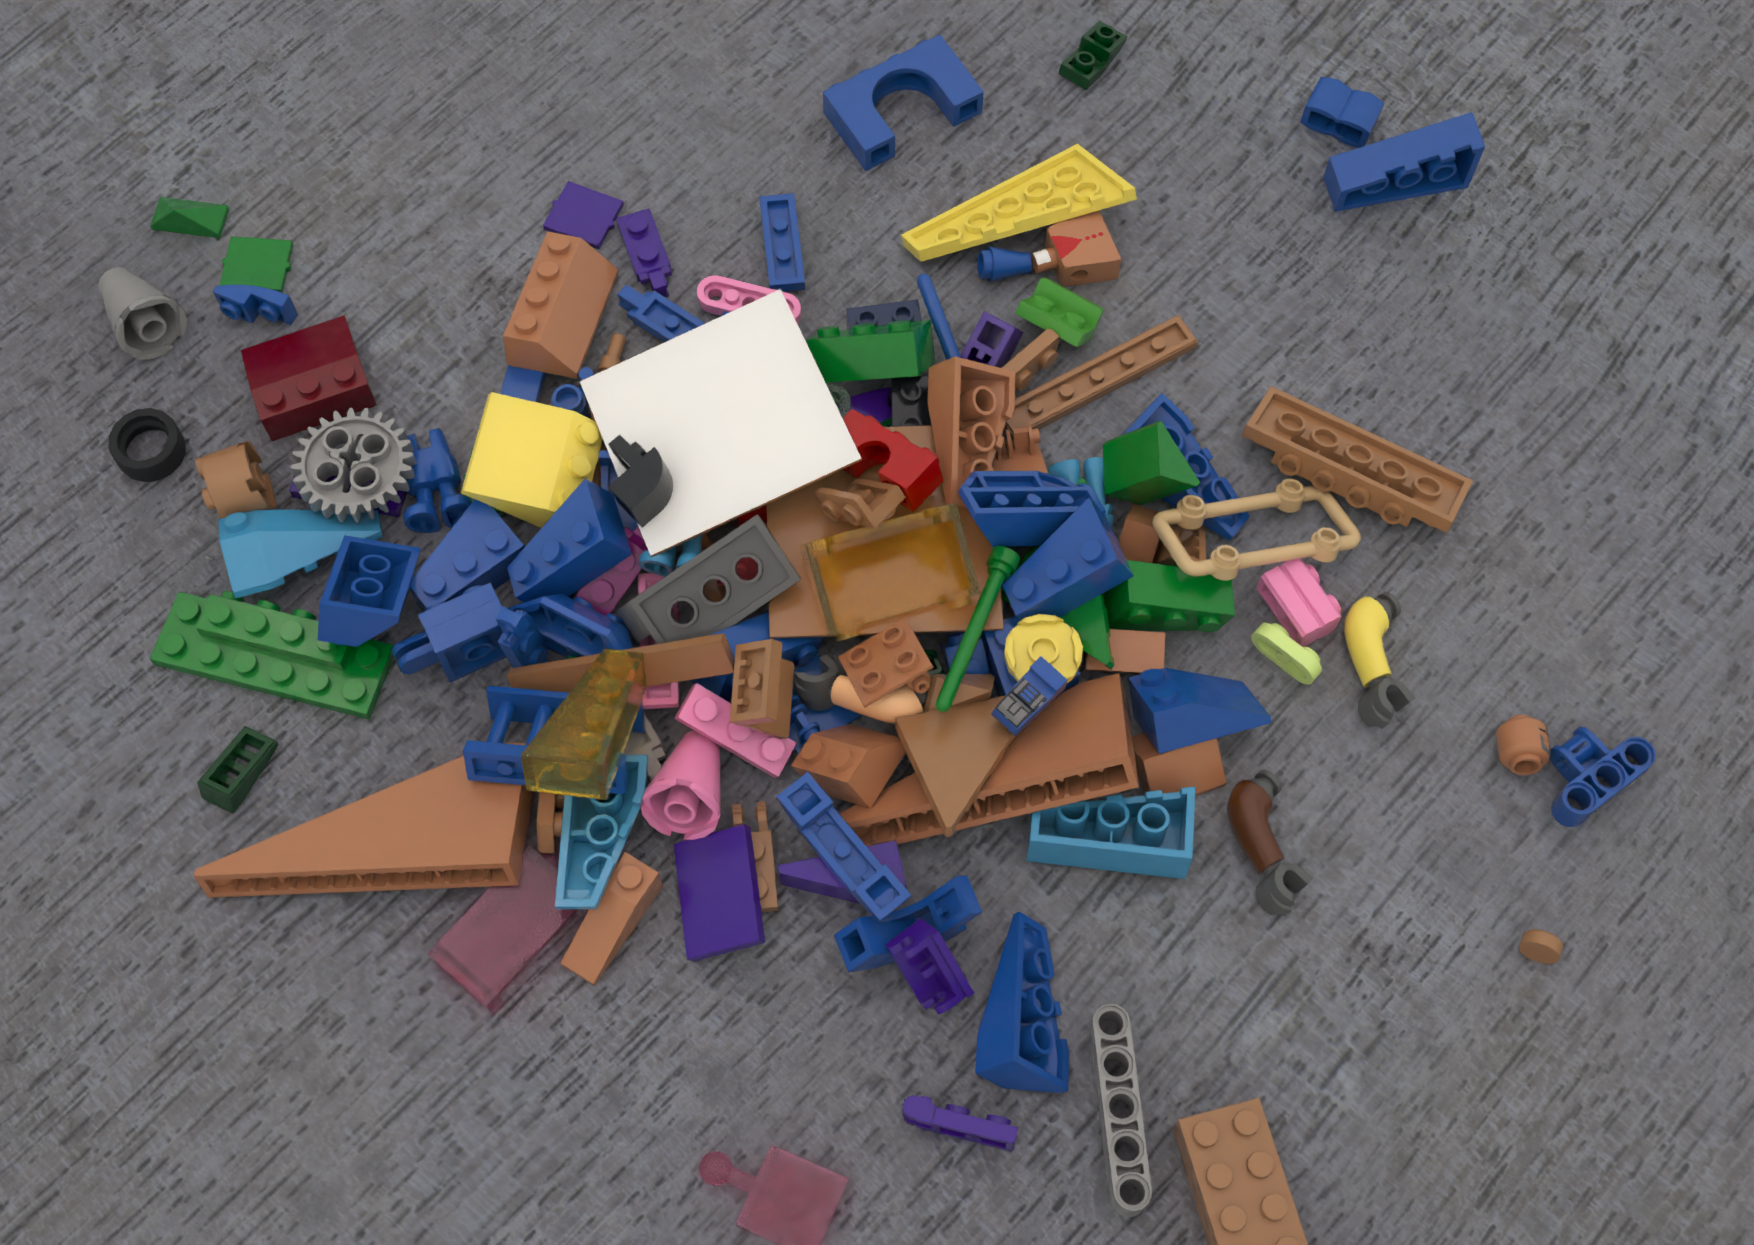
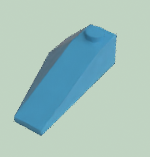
(273, 543)
(594, 839)

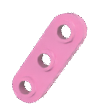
(735, 295)

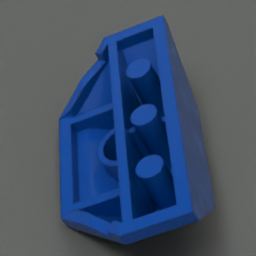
(1022, 505)
(574, 626)

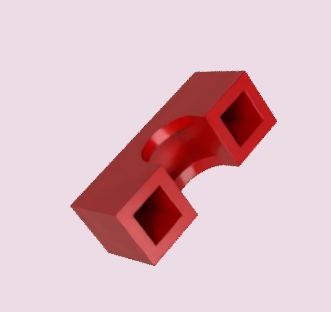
(905, 465)

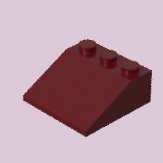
(306, 378)

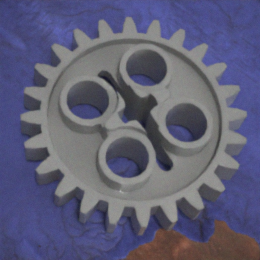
(385, 468)

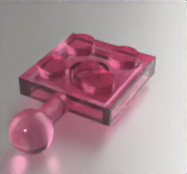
(786, 1201)

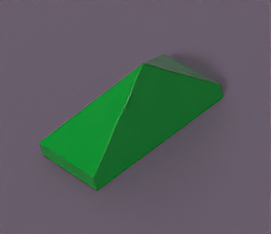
(189, 217)

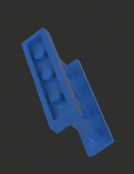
(502, 762)

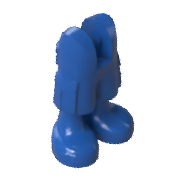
(434, 471)

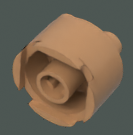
(235, 480)

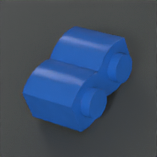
(1342, 112)

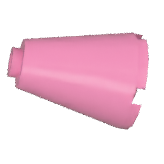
(686, 790)

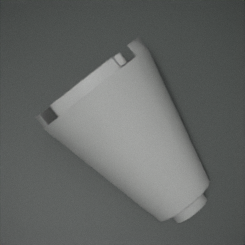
(140, 314)

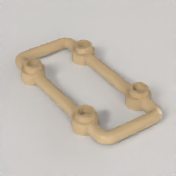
(1226, 560)

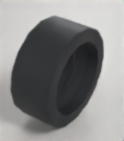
(136, 423)

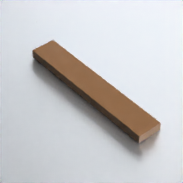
(1102, 375)
(663, 665)

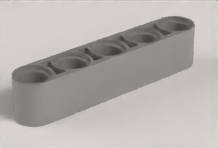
(1114, 1129)

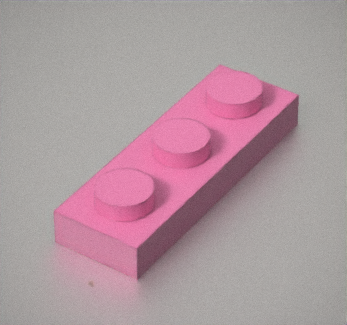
(711, 718)

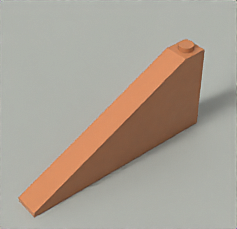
(1064, 756)
(405, 837)

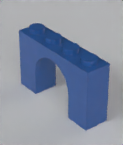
(926, 68)

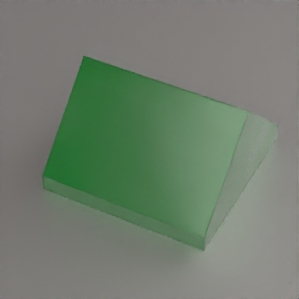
(1145, 466)

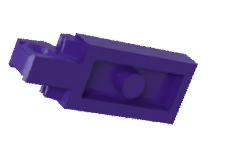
(645, 249)

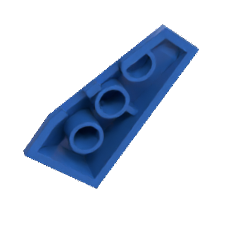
(1211, 486)

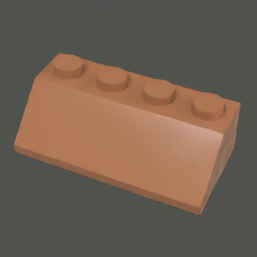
(559, 307)

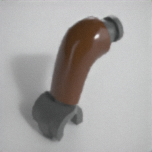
(1248, 816)

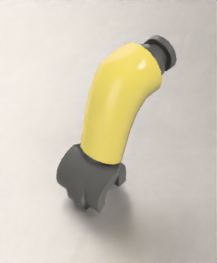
(1363, 634)

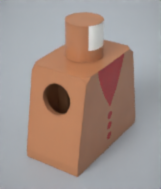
(1079, 251)

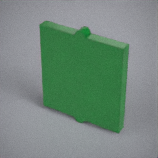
(257, 262)

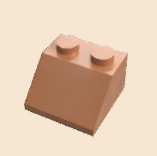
(850, 762)

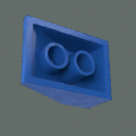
(1191, 707)

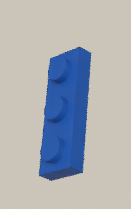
(782, 242)

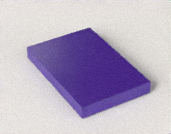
(719, 893)

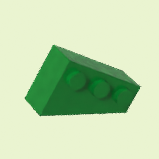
(873, 351)
(1169, 600)

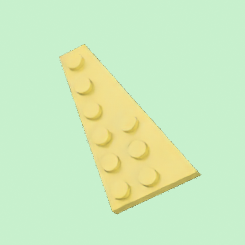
(1040, 196)

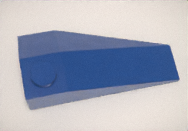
(1019, 1025)

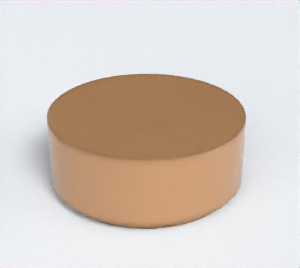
(1541, 946)

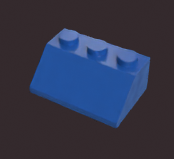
(365, 590)

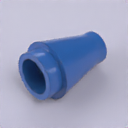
(1002, 263)

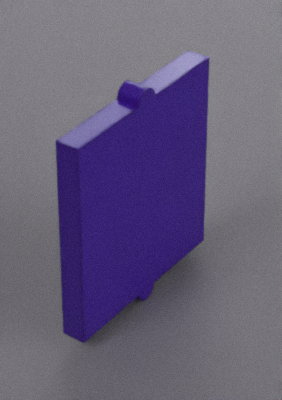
(583, 214)

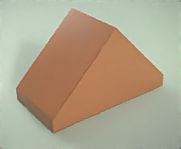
(1138, 536)

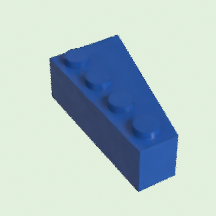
(1406, 165)

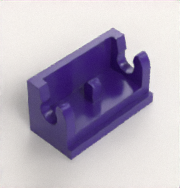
(929, 967)

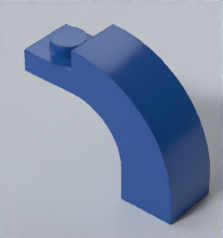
(945, 910)

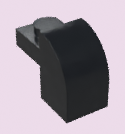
(644, 485)

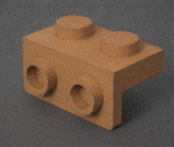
(861, 503)

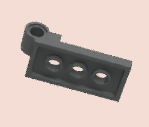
(653, 609)

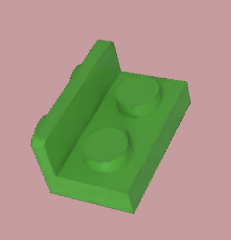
(1062, 311)

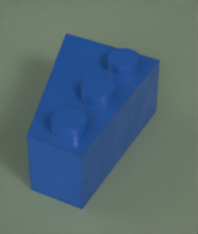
(572, 546)
(468, 556)
(1069, 567)
(756, 629)

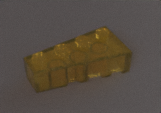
(589, 730)

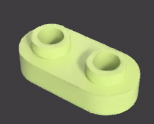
(1294, 659)

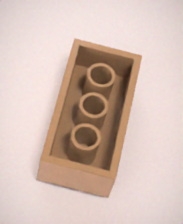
(1238, 1177)

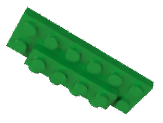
(271, 653)

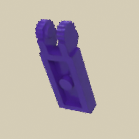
(957, 1123)

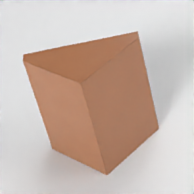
(1184, 767)

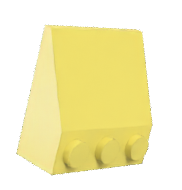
(530, 457)

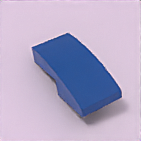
(250, 301)

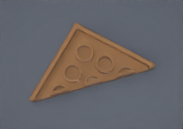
(954, 754)

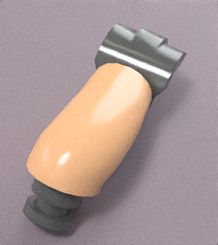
(830, 689)

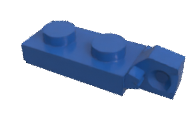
(656, 314)
(521, 638)

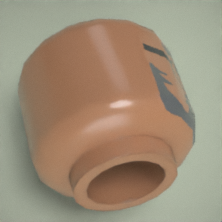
(1523, 744)

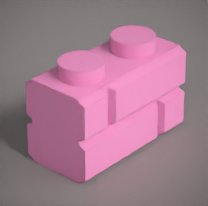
(1299, 601)

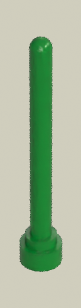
(1001, 564)

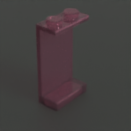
(503, 932)

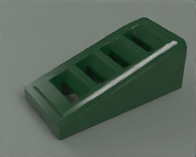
(226, 791)

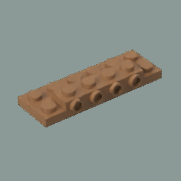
(1355, 463)

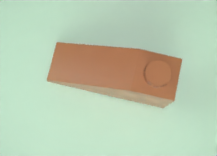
(606, 929)

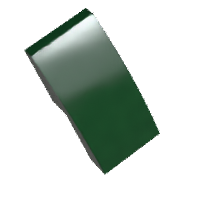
(1093, 55)

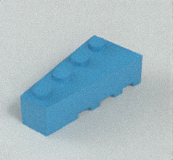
(1118, 834)

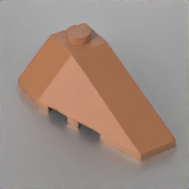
(968, 418)

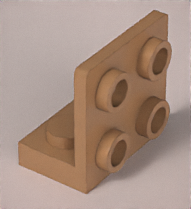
(762, 688)

